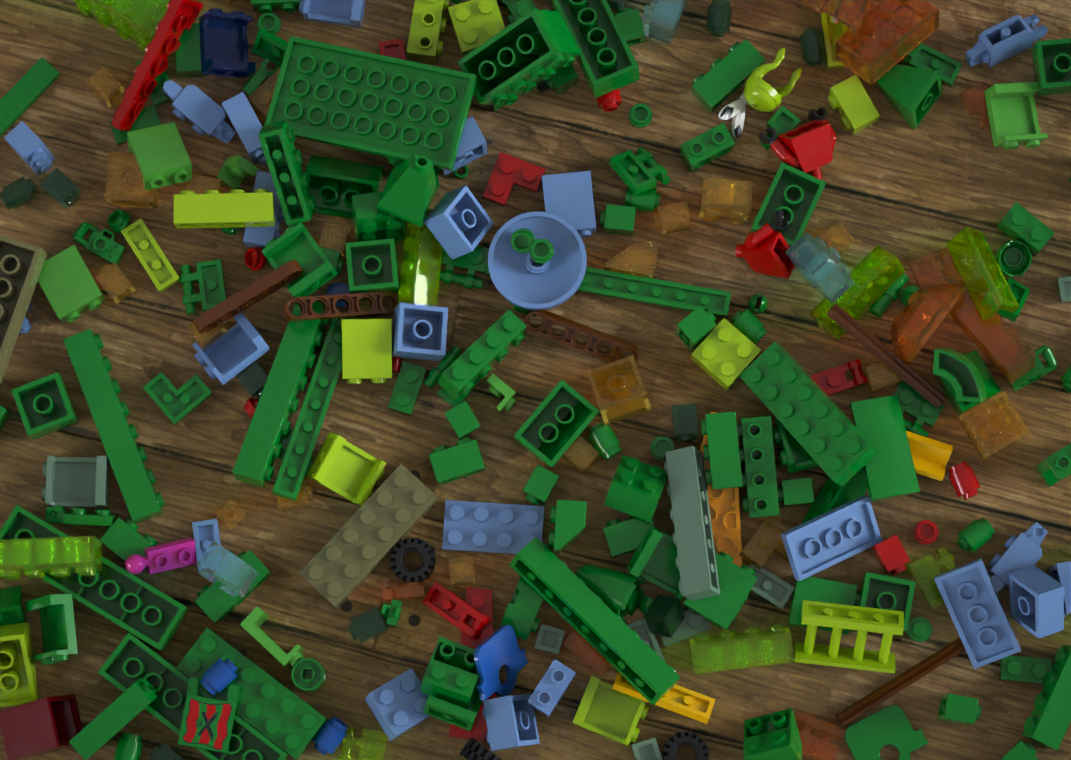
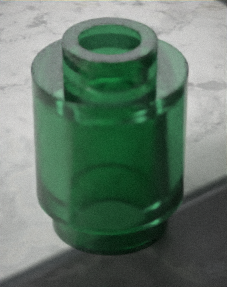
(719, 18)
(813, 47)
(18, 192)

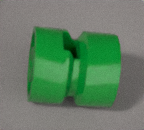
(308, 675)

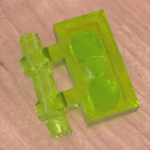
(924, 572)
(371, 744)

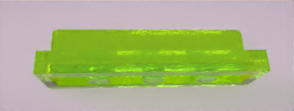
(981, 273)

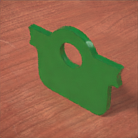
(880, 729)

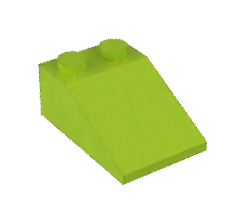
(17, 669)

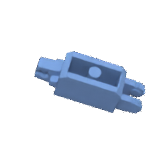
(1005, 40)
(199, 110)
(1020, 553)

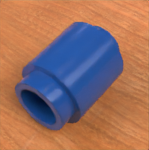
(219, 675)
(330, 735)

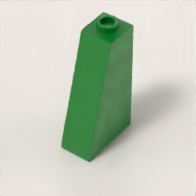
(113, 718)

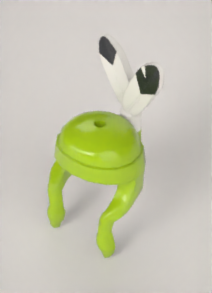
(758, 94)

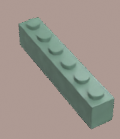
(692, 523)

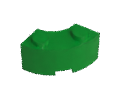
(960, 373)
(523, 610)

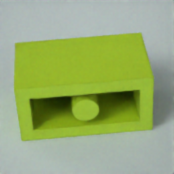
(853, 105)

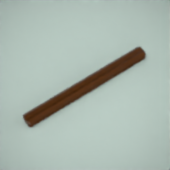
(886, 355)
(900, 682)

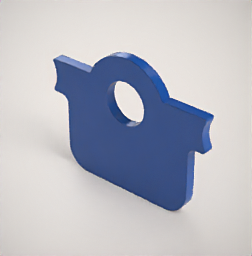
(489, 656)

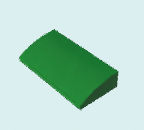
(892, 468)

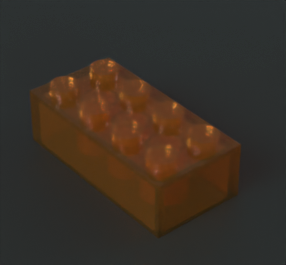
(886, 37)

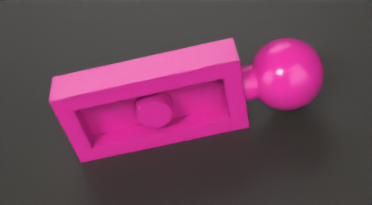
(163, 557)

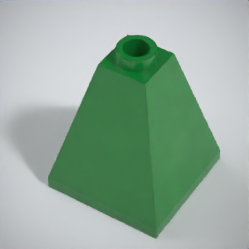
(910, 91)
(410, 190)

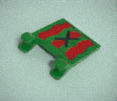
(208, 721)

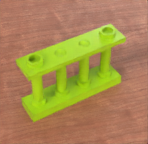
(852, 618)

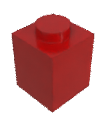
(891, 555)

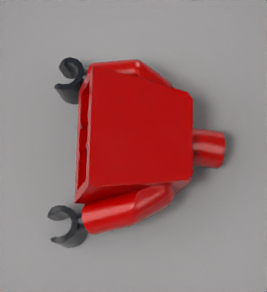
(805, 146)
(767, 249)

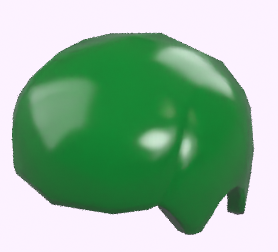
(1013, 258)

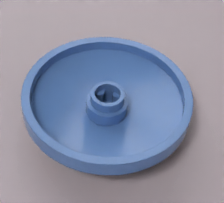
(531, 283)

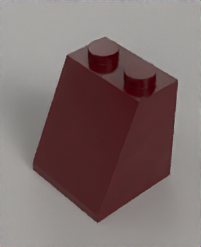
(40, 726)

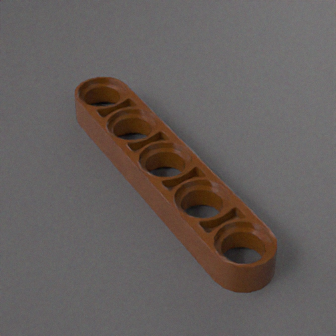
(248, 296)
(329, 304)
(572, 328)

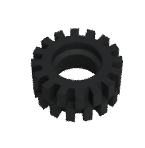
(402, 549)
(685, 738)
(475, 751)

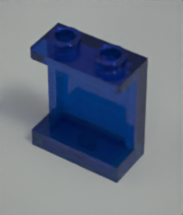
(225, 43)

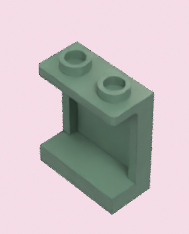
(77, 481)

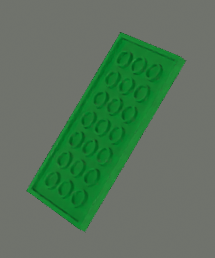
(372, 102)

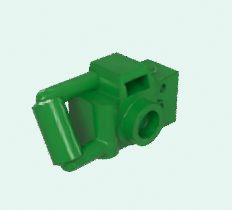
(99, 244)
(1038, 371)

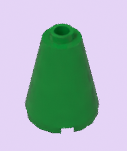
(616, 588)

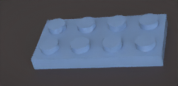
(490, 526)
(831, 537)
(977, 613)

